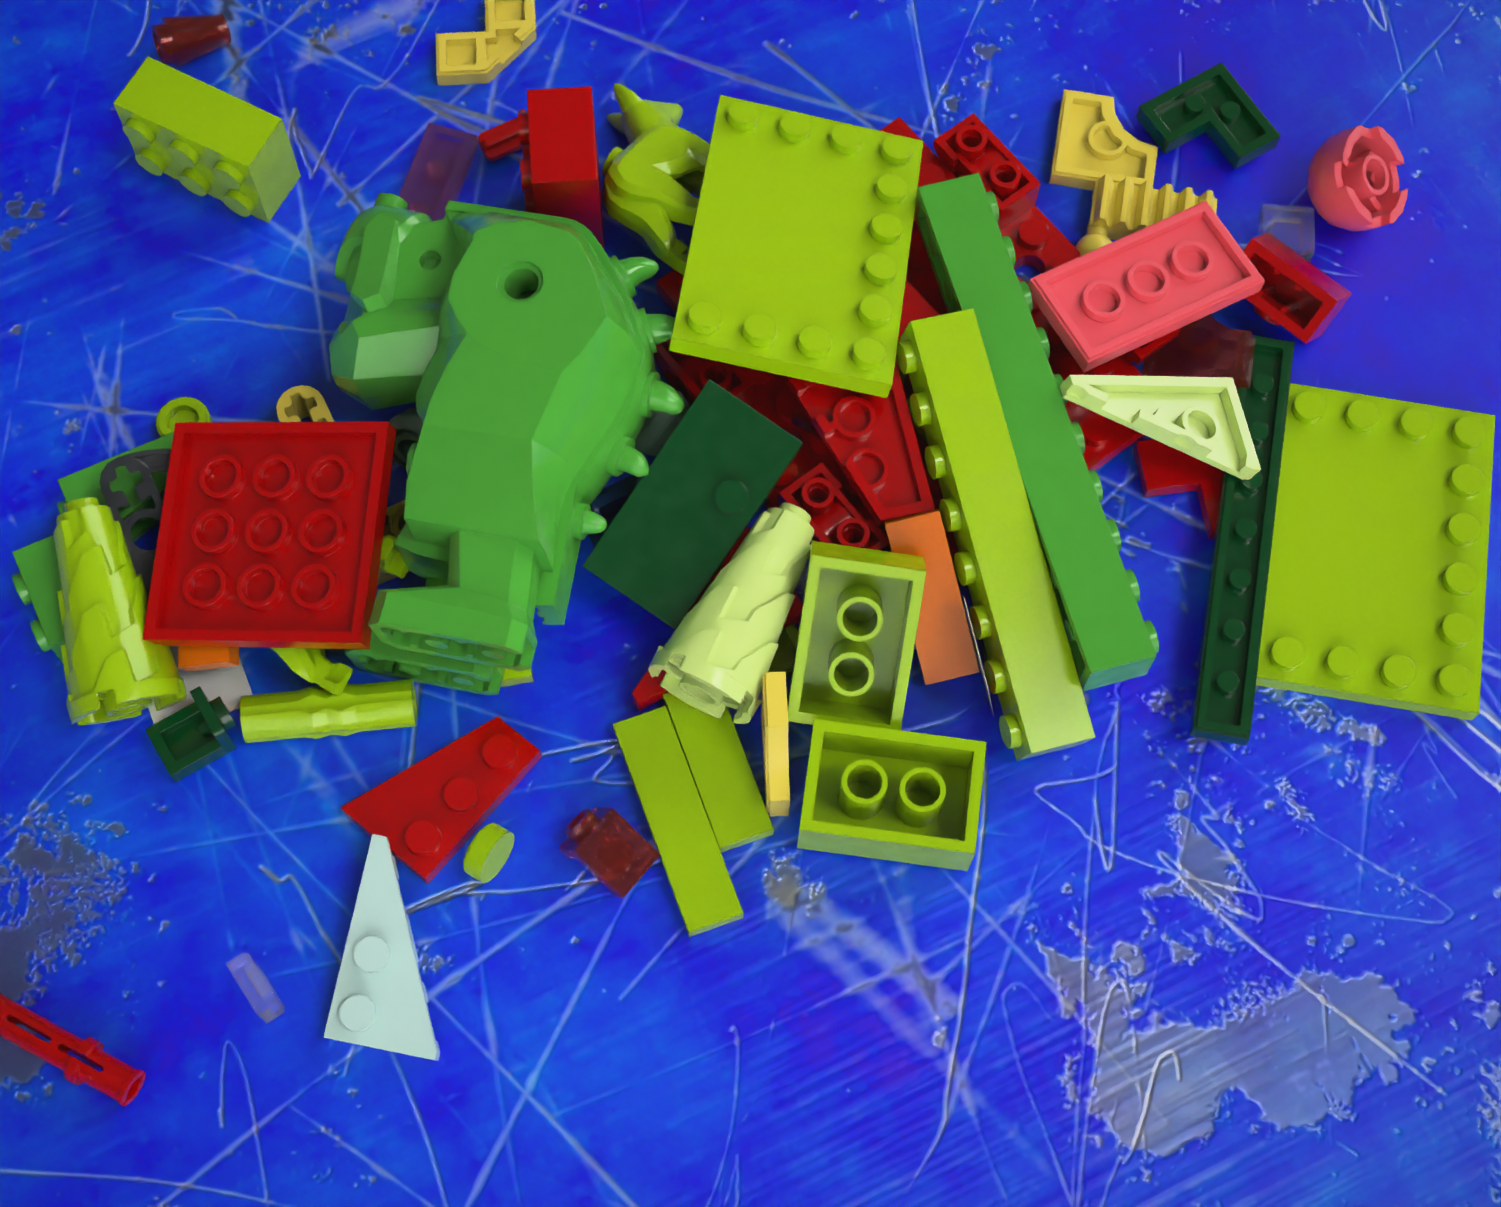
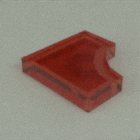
(1205, 350)

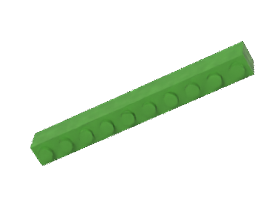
(1077, 540)

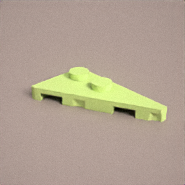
(1183, 412)

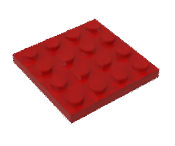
(271, 535)

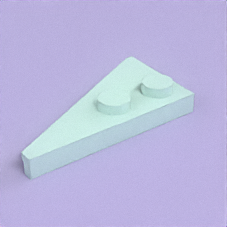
(379, 982)

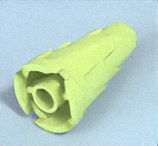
(735, 627)

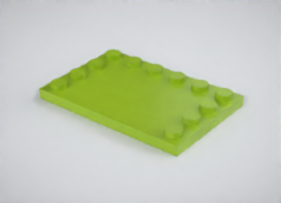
(800, 247)
(1379, 553)

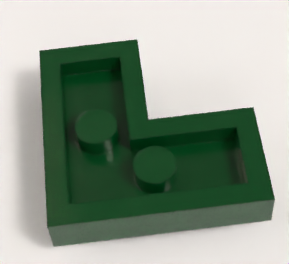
(1213, 105)

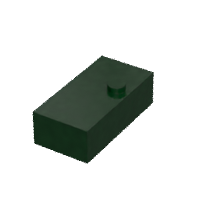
(693, 504)

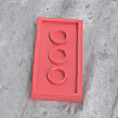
(1144, 285)

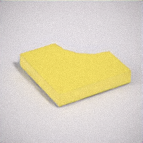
(1096, 144)
(775, 743)

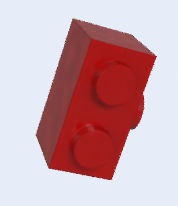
(1293, 290)

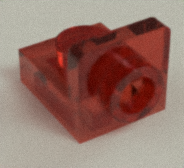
(609, 848)

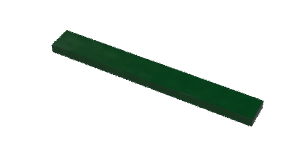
(1242, 558)

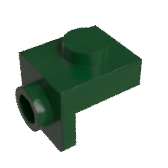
(193, 735)

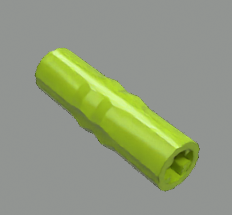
(319, 713)

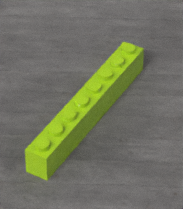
(993, 535)

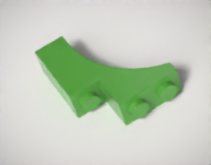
(38, 562)

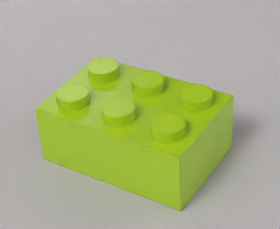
(207, 140)
(856, 636)
(892, 795)

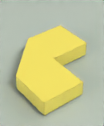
(482, 55)

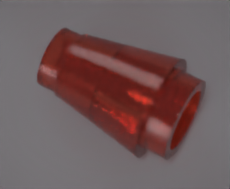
(189, 37)

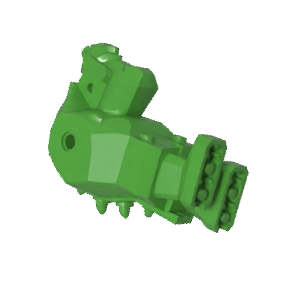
(528, 405)

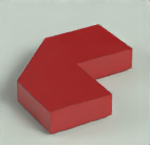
(1170, 471)

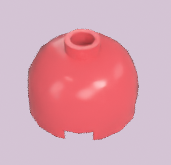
(1357, 179)

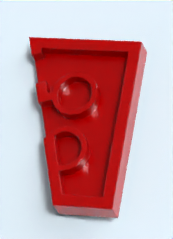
(871, 444)
(445, 797)

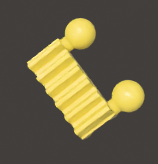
(1127, 208)

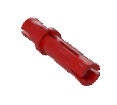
(117, 1078)

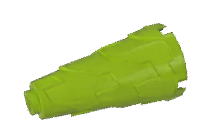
(103, 621)

